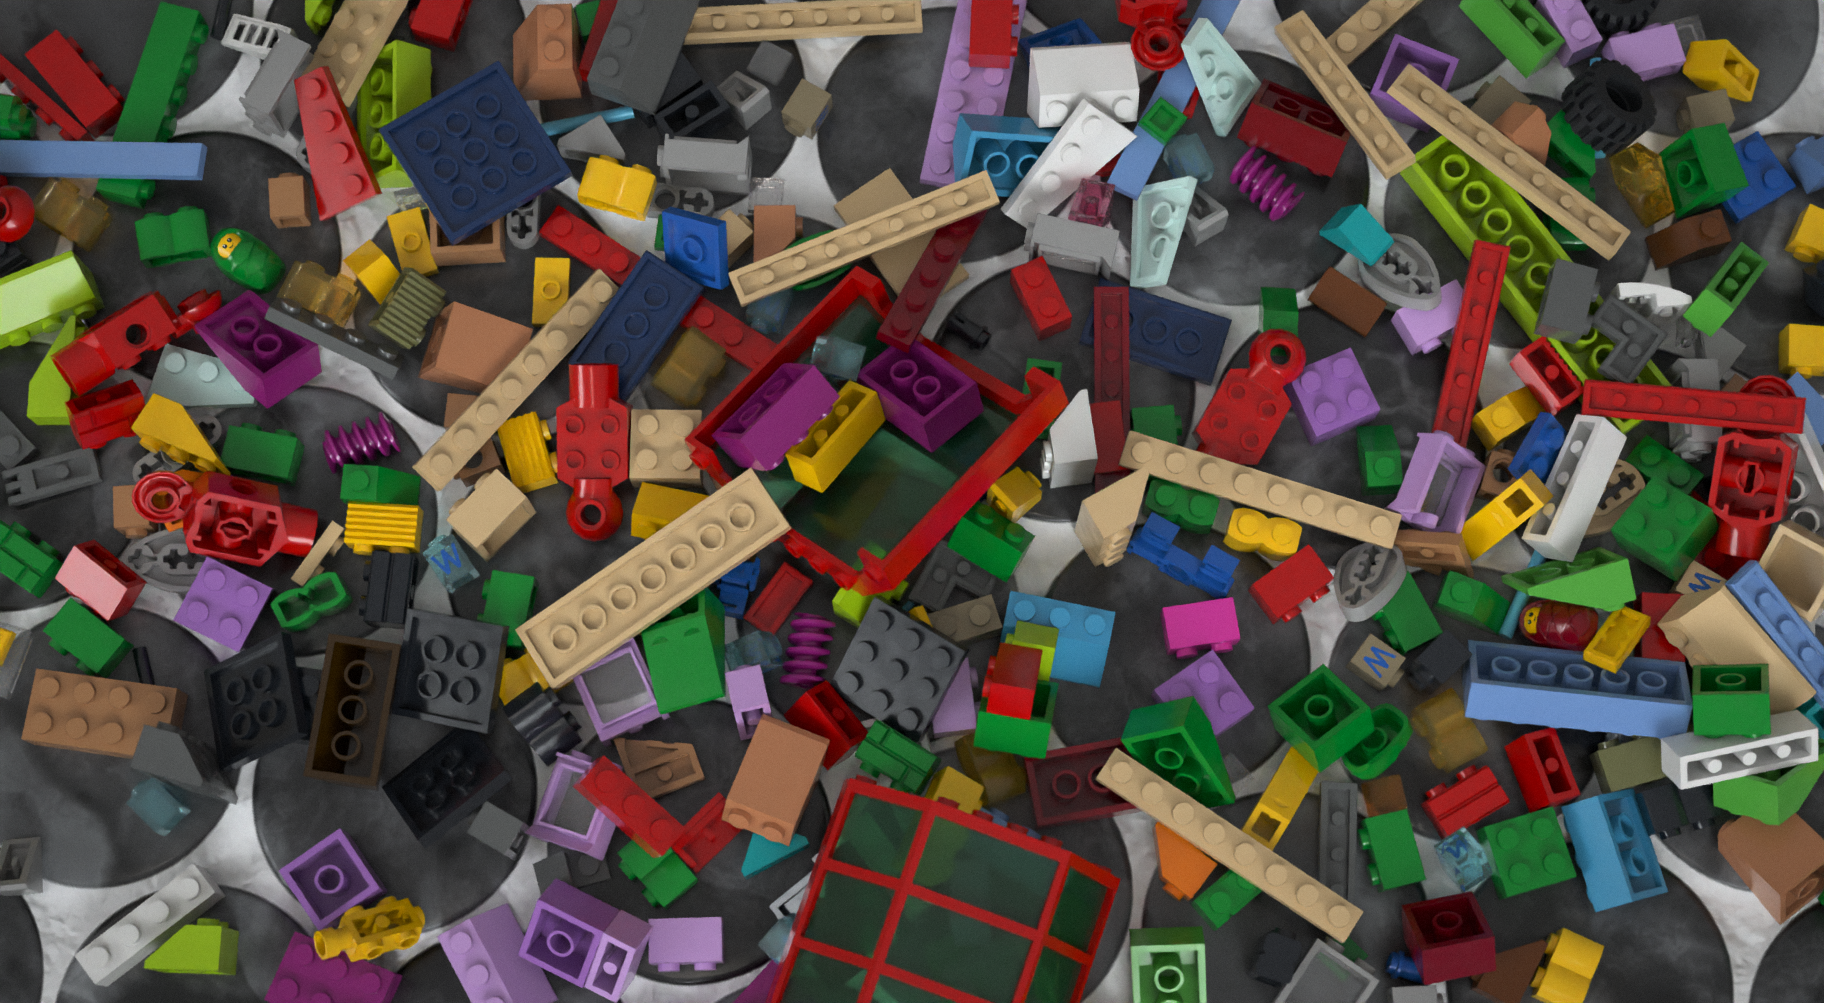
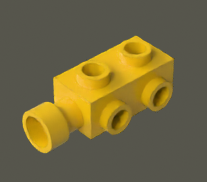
(372, 931)

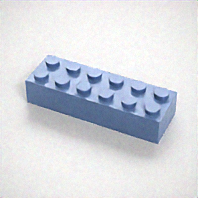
(1568, 692)

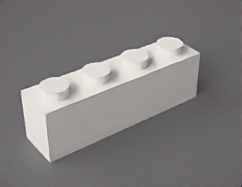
(1577, 487)
(1700, 760)
(149, 925)

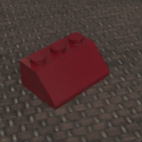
(1295, 128)

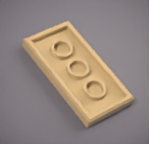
(898, 261)

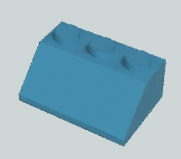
(1001, 146)
(1081, 637)
(1613, 849)

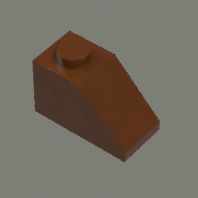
(1689, 240)
(1512, 973)

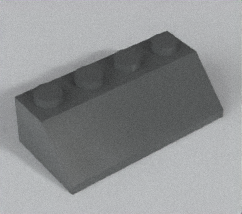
(641, 51)
(181, 762)

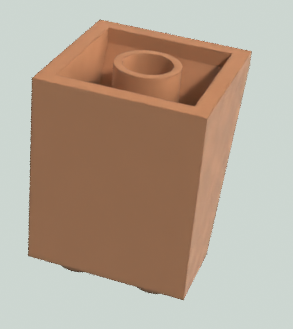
(548, 54)
(470, 347)
(776, 780)
(1776, 862)

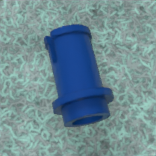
(1402, 966)

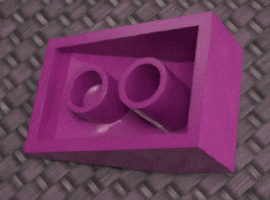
(257, 352)

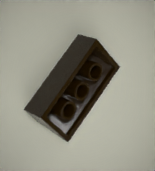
(353, 712)

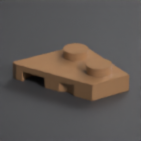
(1434, 551)
(659, 766)

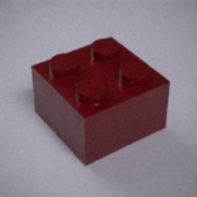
(1448, 937)

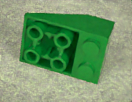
(687, 653)

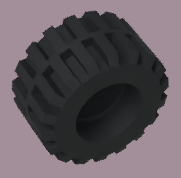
(1616, 17)
(1608, 106)

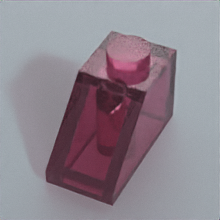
(1093, 203)

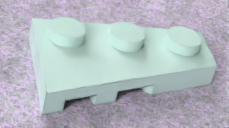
(1219, 74)
(1157, 229)
(197, 381)

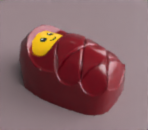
(1558, 625)

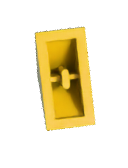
(373, 270)

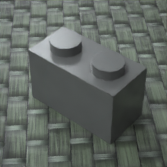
(1567, 301)
(498, 830)

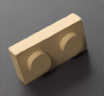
(330, 543)

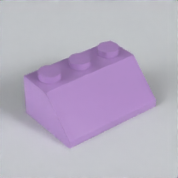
(488, 962)

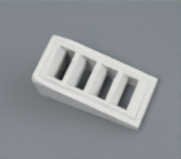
(261, 27)

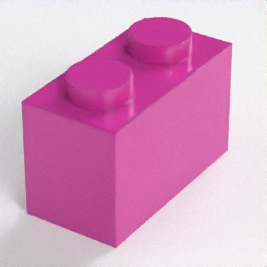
(1200, 627)

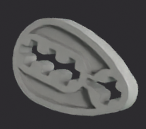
(1403, 288)
(160, 573)
(1363, 595)

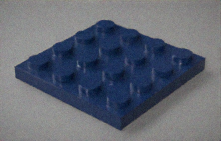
(475, 152)

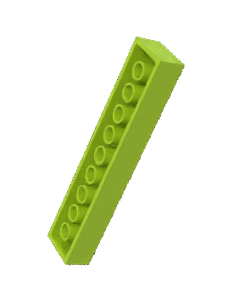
(1481, 206)

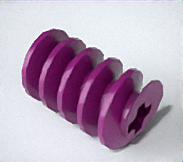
(1264, 185)
(360, 441)
(806, 651)

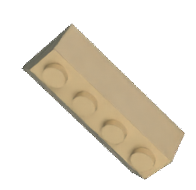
(1109, 518)
(1717, 630)

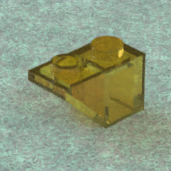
(1643, 183)

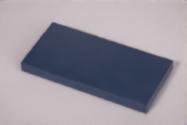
(639, 321)
(1169, 335)

